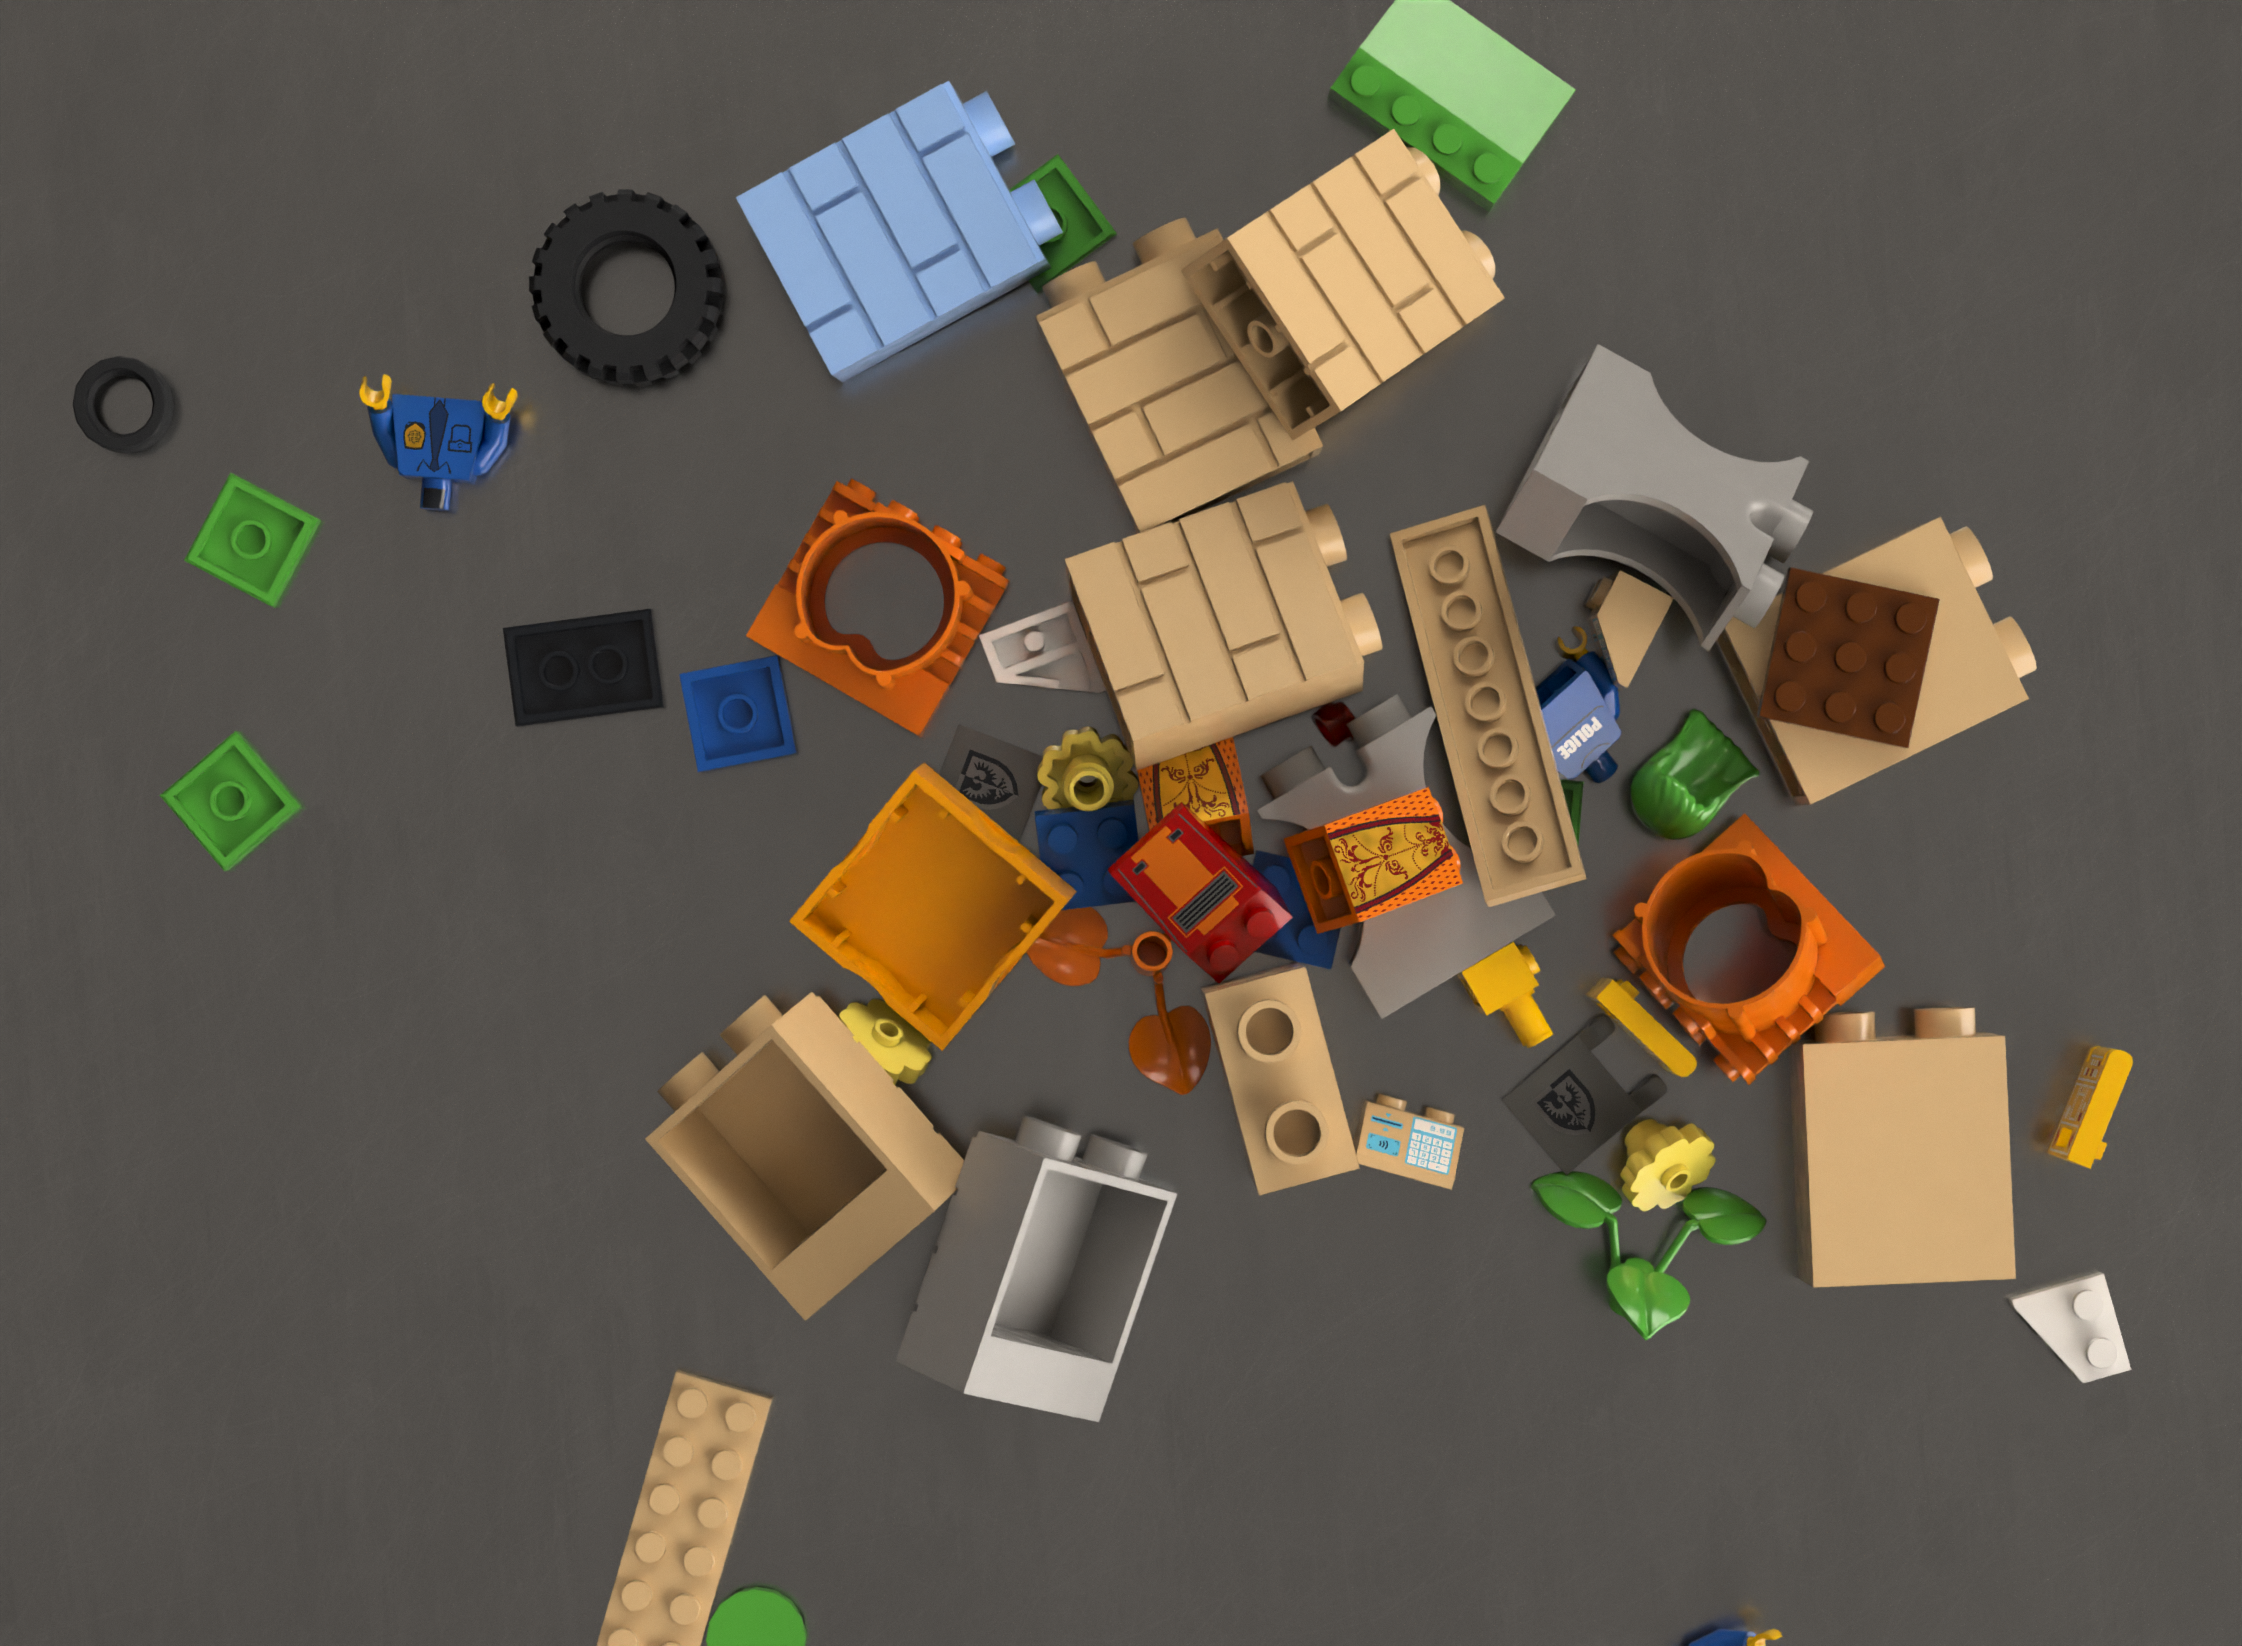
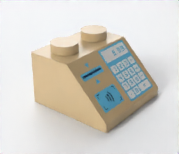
(1624, 622)
(1408, 1142)

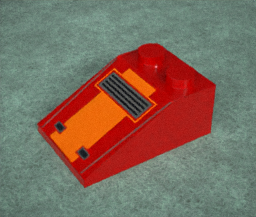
(1201, 892)

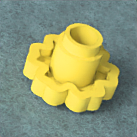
(1083, 755)
(888, 1039)
(1664, 1163)

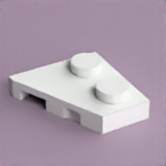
(1044, 652)
(2078, 1325)

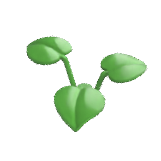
(1635, 1288)

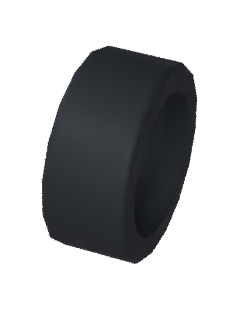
(85, 398)

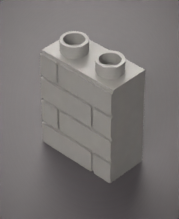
(1038, 1270)

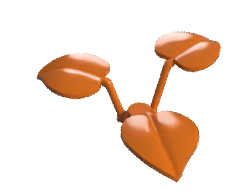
(1164, 1047)

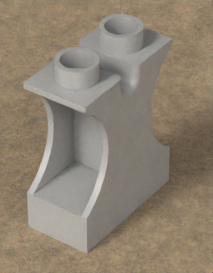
(1646, 492)
(1431, 938)

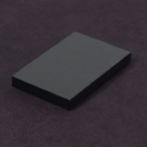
(584, 667)

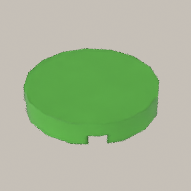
(756, 1619)

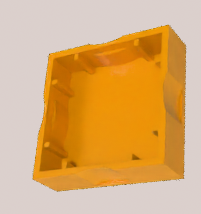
(933, 905)

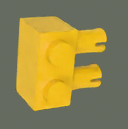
(1506, 984)

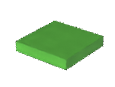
(1080, 219)
(252, 540)
(231, 801)

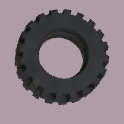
(579, 240)

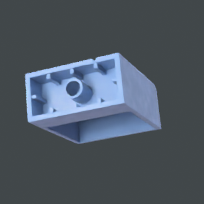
(900, 228)

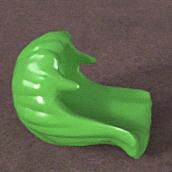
(1689, 779)

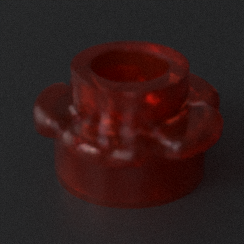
(1332, 722)

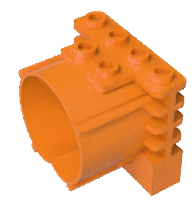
(797, 624)
(1751, 870)

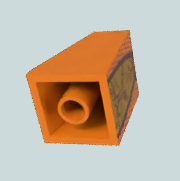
(1208, 785)
(1374, 860)

